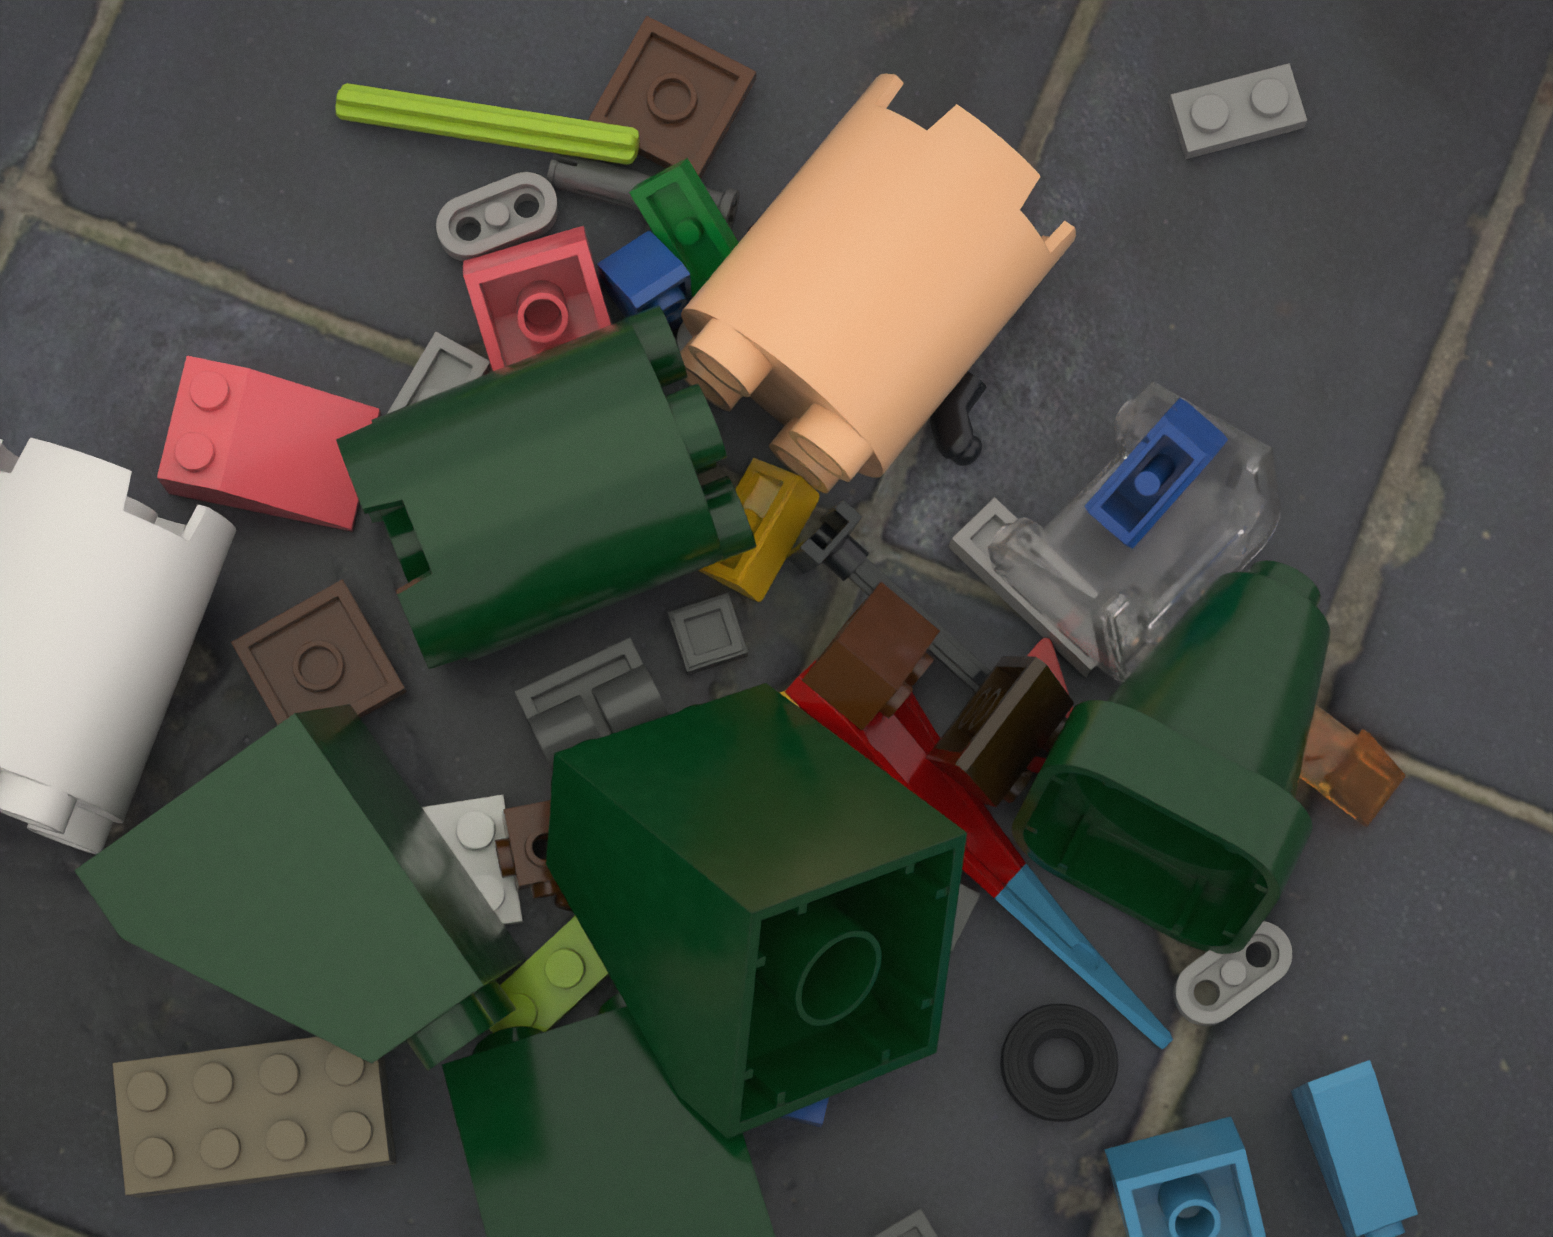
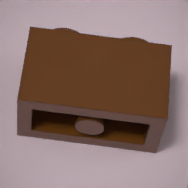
(874, 658)

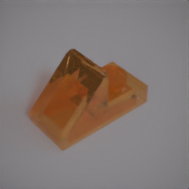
(1349, 768)

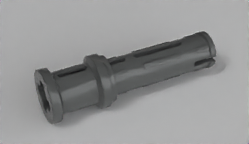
(613, 183)

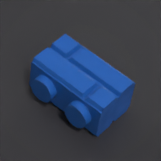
(1156, 473)

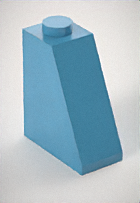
(1356, 1151)

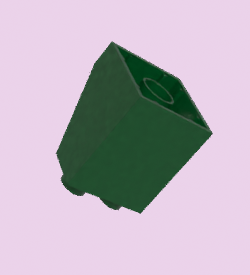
(315, 895)
(758, 901)
(593, 1141)

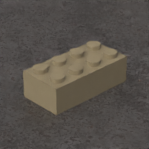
(250, 1116)

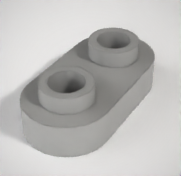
(495, 213)
(1232, 977)

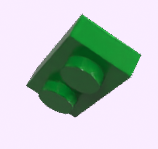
(685, 220)

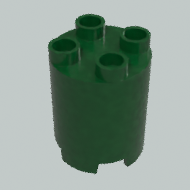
(547, 489)

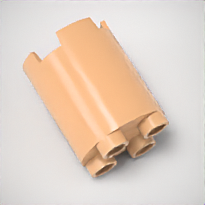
(870, 286)

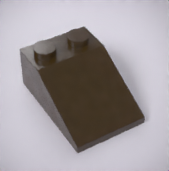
(1003, 729)

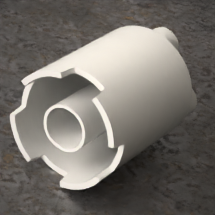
(90, 635)

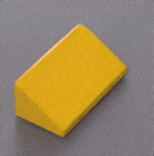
(777, 511)

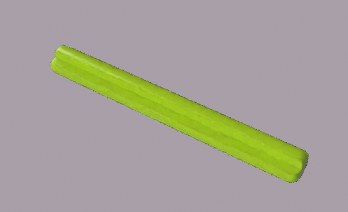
(487, 123)

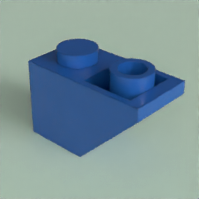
(647, 276)

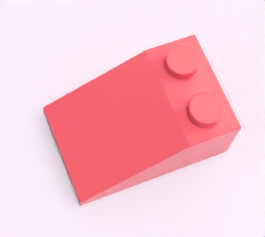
(535, 296)
(261, 444)

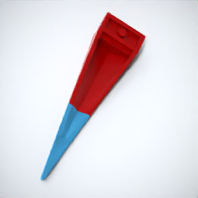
(990, 859)

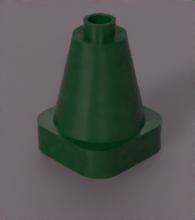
(1191, 770)

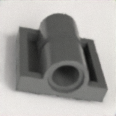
(591, 699)

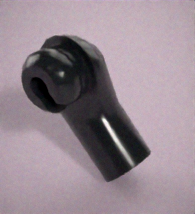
(952, 423)

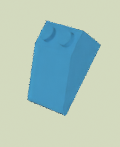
(1186, 1184)

